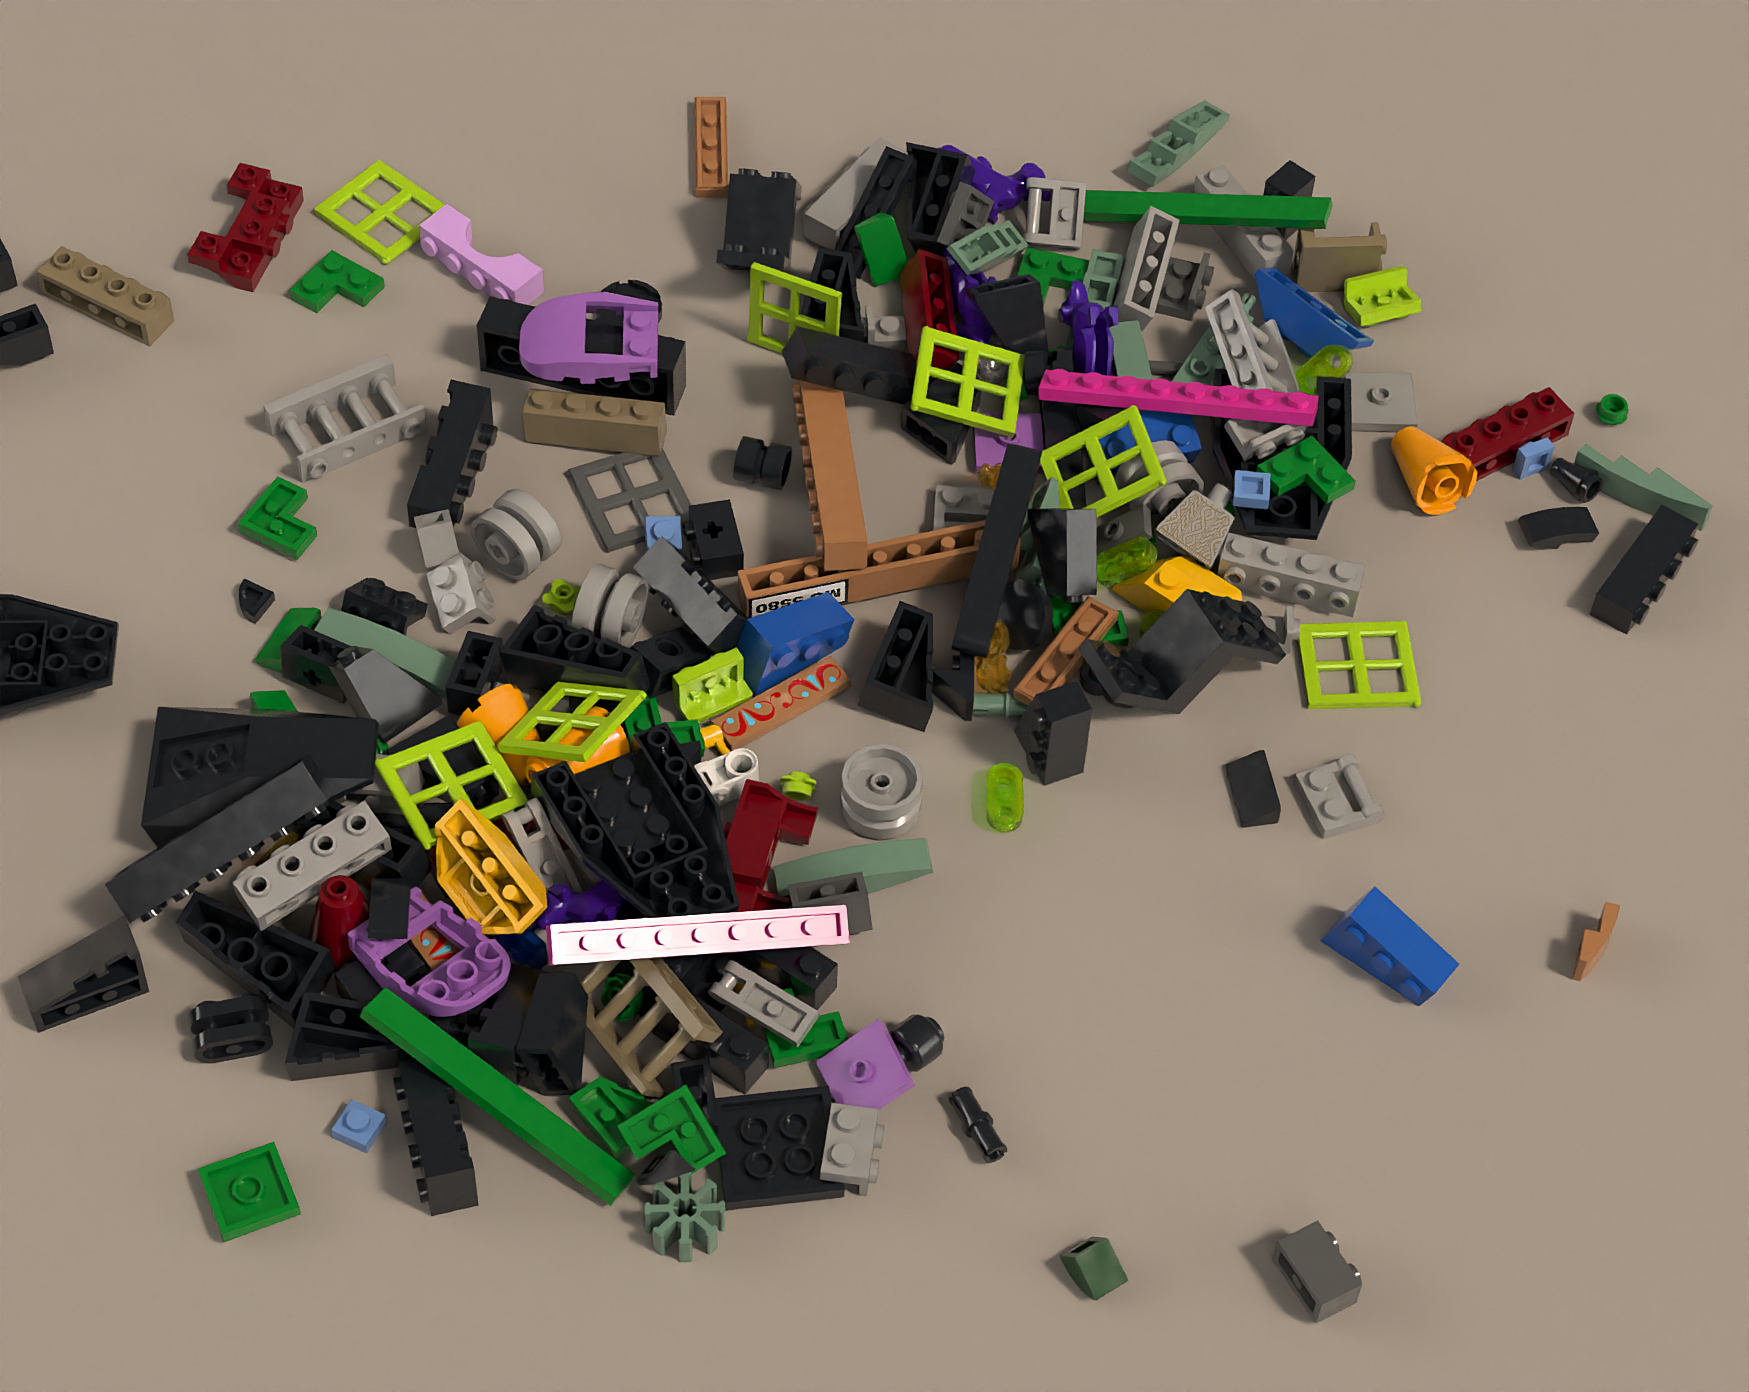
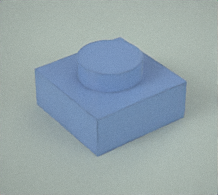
(1533, 458)
(1251, 489)
(664, 526)
(359, 1126)

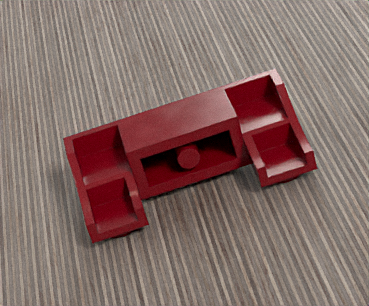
(255, 232)
(753, 837)

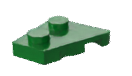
(603, 1107)

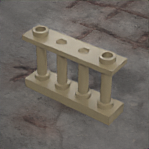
(670, 998)

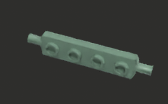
(1206, 354)

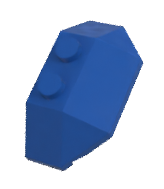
(1304, 317)

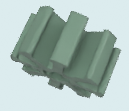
(685, 1217)

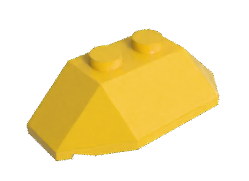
(1168, 580)
(486, 873)

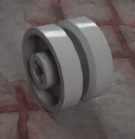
(1179, 475)
(516, 534)
(611, 604)
(881, 791)

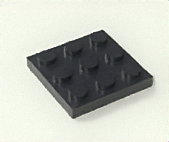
(774, 1147)

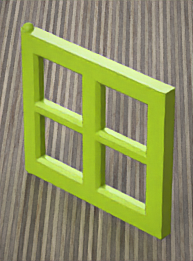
(380, 212)
(758, 307)
(968, 382)
(1102, 466)
(1363, 696)
(541, 714)
(451, 784)

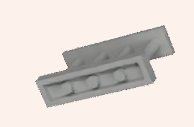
(1251, 355)
(335, 393)

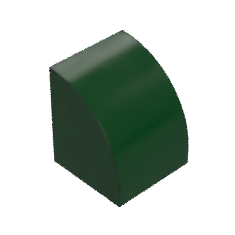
(1094, 1267)

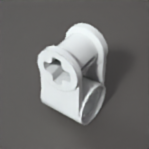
(722, 774)

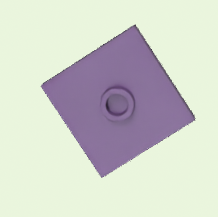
(991, 447)
(866, 1069)

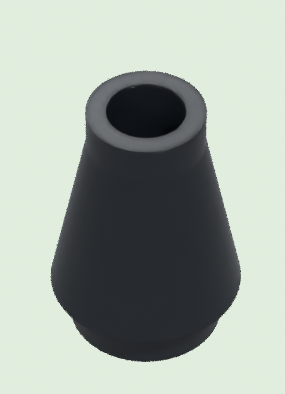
(1578, 480)

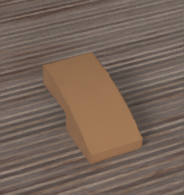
(1595, 942)

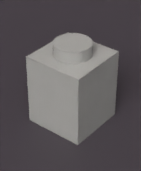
(436, 537)

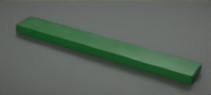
(1210, 208)
(498, 1096)

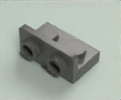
(1183, 287)

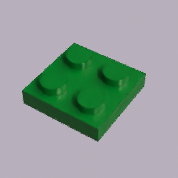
(249, 1191)

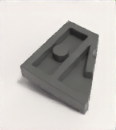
(966, 214)

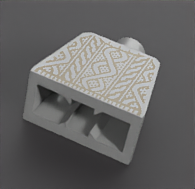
(1198, 525)

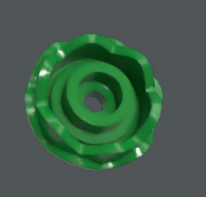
(612, 987)

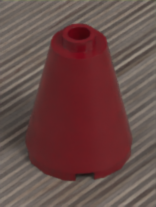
(337, 912)

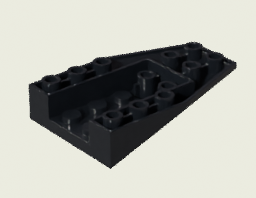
(51, 652)
(218, 754)
(645, 827)

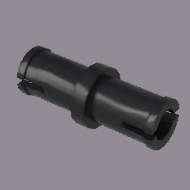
(977, 1124)

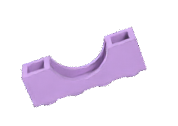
(449, 239)

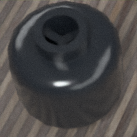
(918, 1041)

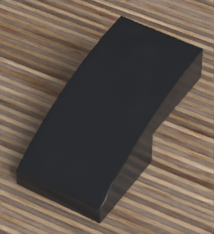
(1555, 525)
(389, 908)

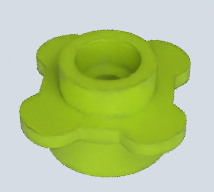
(561, 604)
(797, 785)

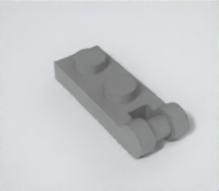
(541, 846)
(764, 1003)

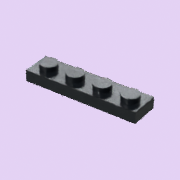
(879, 196)

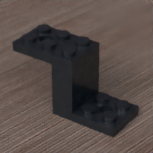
(759, 220)
(1182, 651)

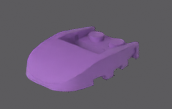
(556, 335)
(455, 985)

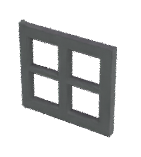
(597, 507)

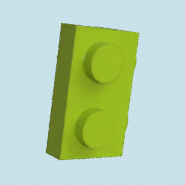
(1380, 296)
(711, 686)

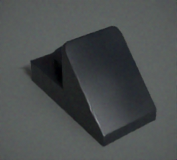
(956, 685)

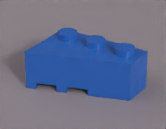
(1159, 426)
(791, 640)
(1391, 947)

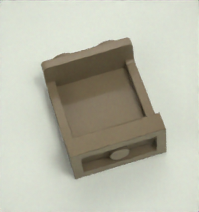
(1326, 262)

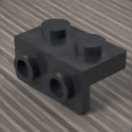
(383, 605)

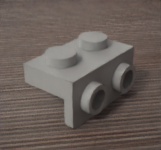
(1261, 437)
(460, 593)
(850, 1146)

